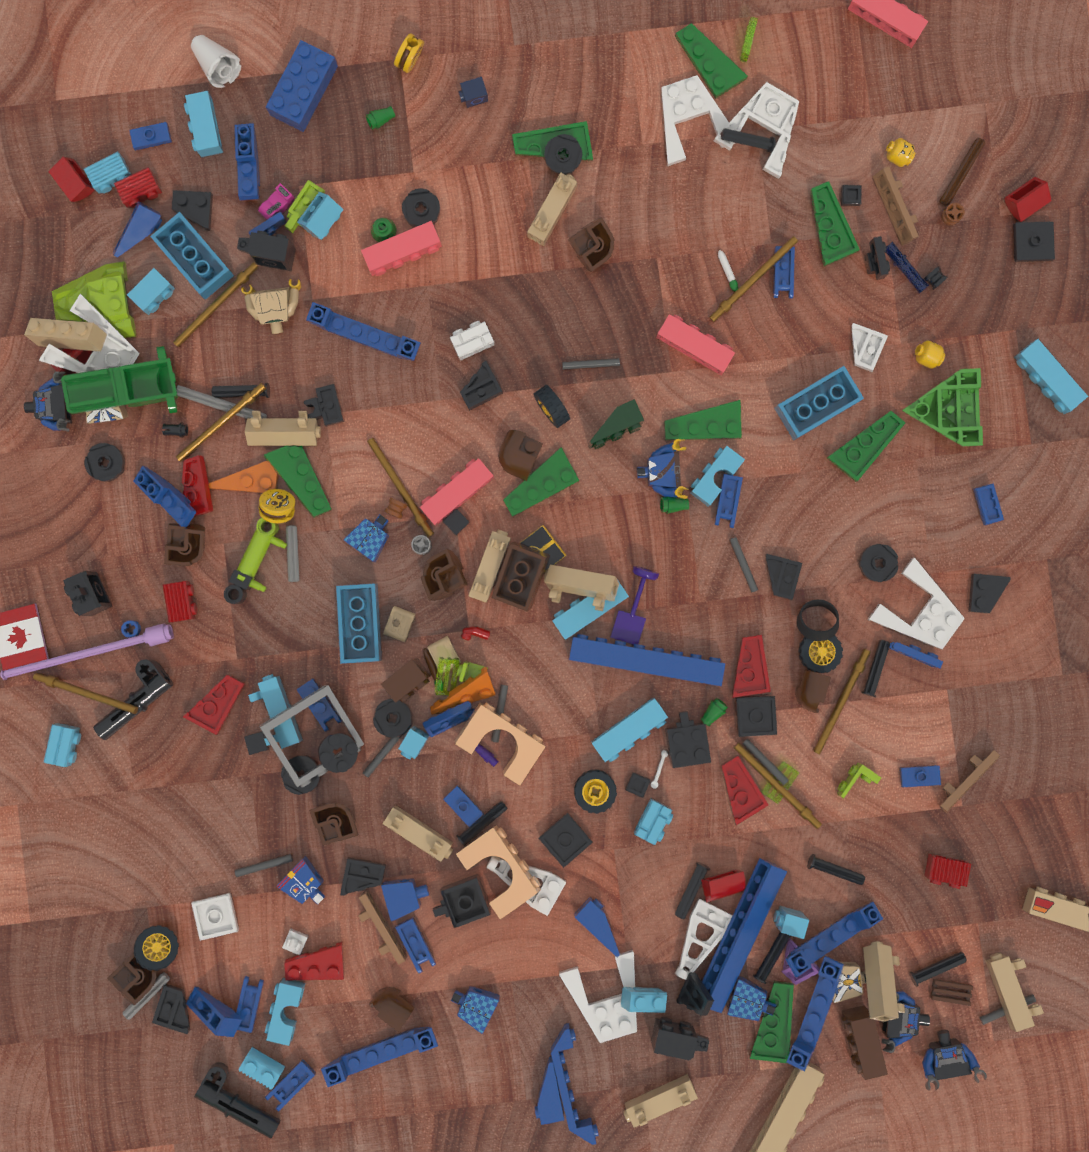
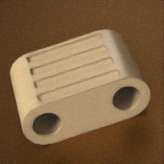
(399, 624)
(444, 649)

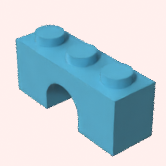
(705, 488)
(282, 1028)

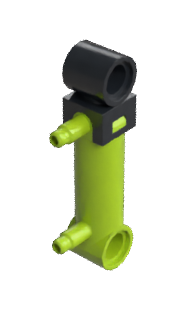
(244, 576)

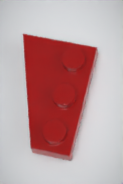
(196, 485)
(751, 668)
(216, 705)
(742, 791)
(319, 965)

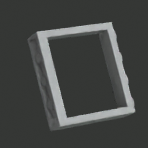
(295, 709)

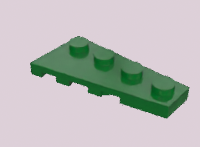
(711, 63)
(534, 142)
(832, 227)
(711, 423)
(863, 449)
(297, 472)
(543, 483)
(775, 1031)

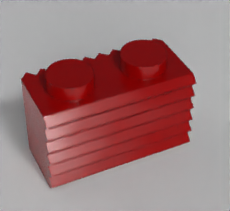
(138, 187)
(179, 601)
(947, 870)

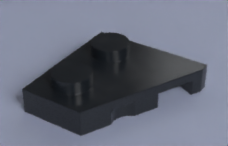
(194, 206)
(481, 388)
(783, 575)
(986, 591)
(361, 875)
(695, 995)
(172, 1010)

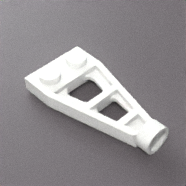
(550, 889)
(711, 916)

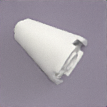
(216, 61)

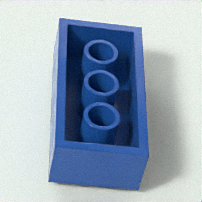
(302, 86)

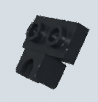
(876, 259)
(326, 405)

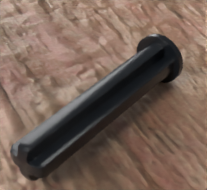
(748, 139)
(237, 391)
(876, 668)
(482, 823)
(835, 870)
(691, 890)
(772, 957)
(937, 968)

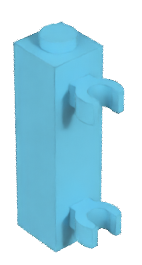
(276, 701)

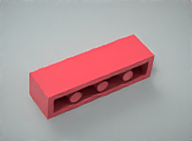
(891, 18)
(401, 248)
(695, 344)
(456, 492)

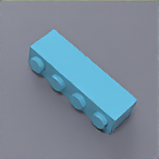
(1050, 376)
(583, 613)
(630, 729)

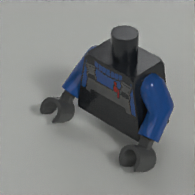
(50, 405)
(905, 1026)
(948, 1060)

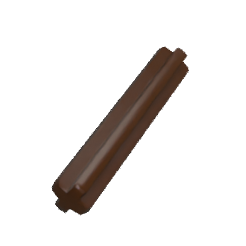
(962, 171)

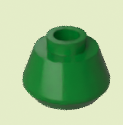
(387, 227)

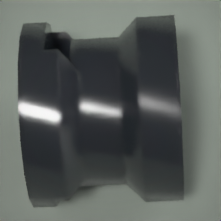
(936, 277)

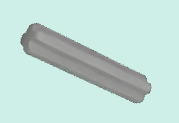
(292, 553)
(160, 981)

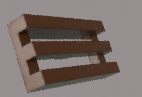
(967, 994)

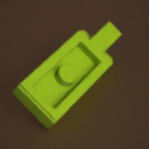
(301, 203)

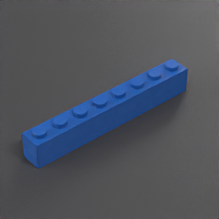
(647, 661)
(742, 931)

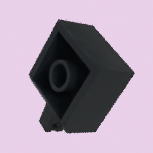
(269, 250)
(87, 593)
(687, 743)
(463, 901)
(677, 1039)

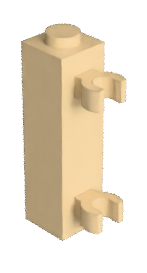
(552, 208)
(282, 431)
(490, 566)
(582, 583)
(418, 833)
(881, 982)
(1010, 993)
(660, 1101)

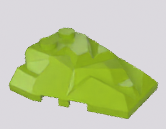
(104, 291)

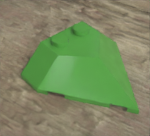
(953, 408)

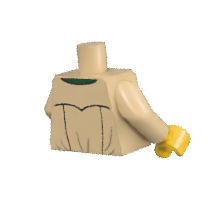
(272, 305)

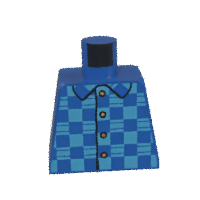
(369, 537)
(749, 1001)
(476, 1006)

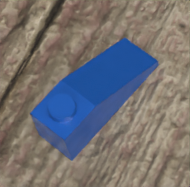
(140, 225)
(594, 919)
(213, 1013)
(549, 1103)

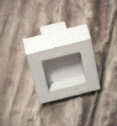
(295, 941)

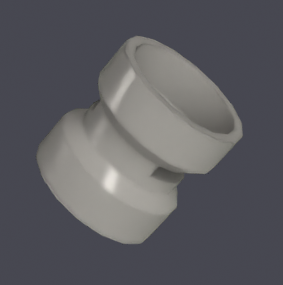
(418, 544)

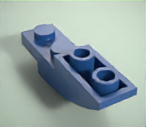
(247, 162)
(166, 495)

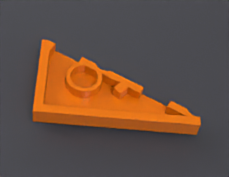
(253, 479)
(471, 690)

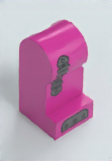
(277, 202)

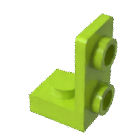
(469, 670)
(854, 773)

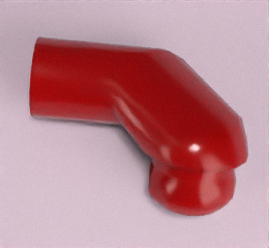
(475, 631)

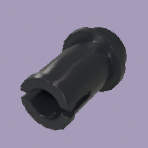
(175, 429)

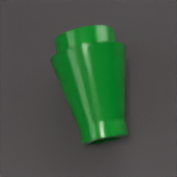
(379, 117)
(673, 504)
(714, 711)

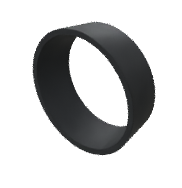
(817, 635)

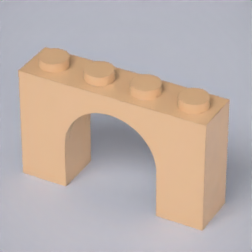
(485, 720)
(523, 884)

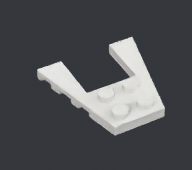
(684, 102)
(774, 112)
(114, 353)
(935, 621)
(605, 1016)

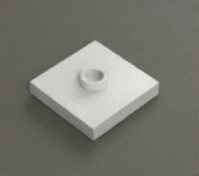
(215, 916)

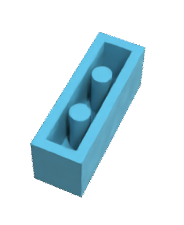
(203, 124)

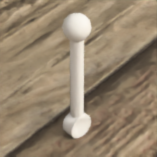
(654, 784)

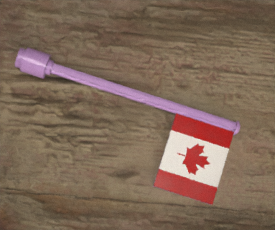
(25, 648)

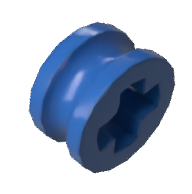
(136, 631)

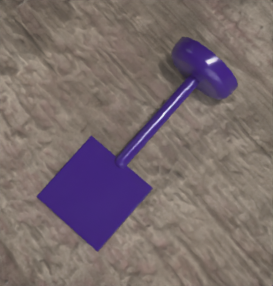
(629, 626)

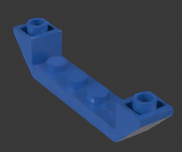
(361, 333)
(831, 937)
(816, 1014)
(414, 1039)
(582, 1128)

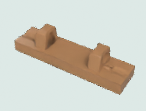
(895, 205)
(981, 768)
(391, 943)

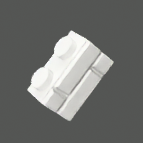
(471, 340)

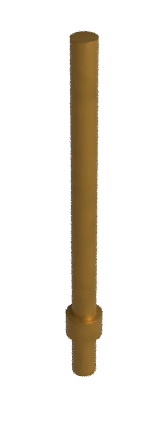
(241, 279)
(727, 304)
(248, 398)
(420, 518)
(858, 668)
(53, 682)
(803, 811)

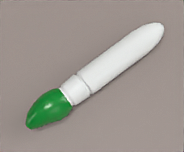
(728, 271)

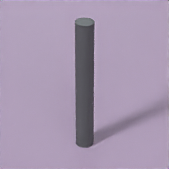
(591, 363)
(743, 564)
(500, 709)
(380, 756)
(765, 761)
(263, 865)
(1000, 1012)

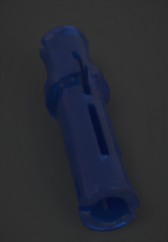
(905, 267)

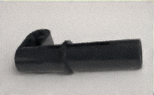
(142, 698)
(232, 1105)

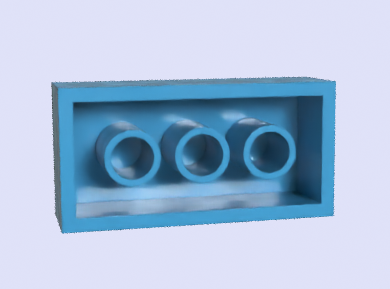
(192, 255)
(818, 403)
(359, 623)

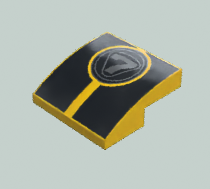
(544, 542)

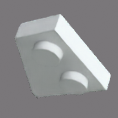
(866, 346)

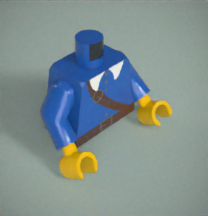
(664, 470)

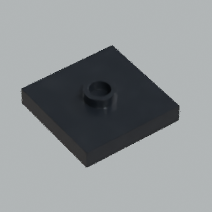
(1034, 241)
(756, 716)
(565, 840)

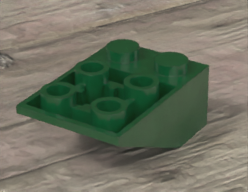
(622, 420)

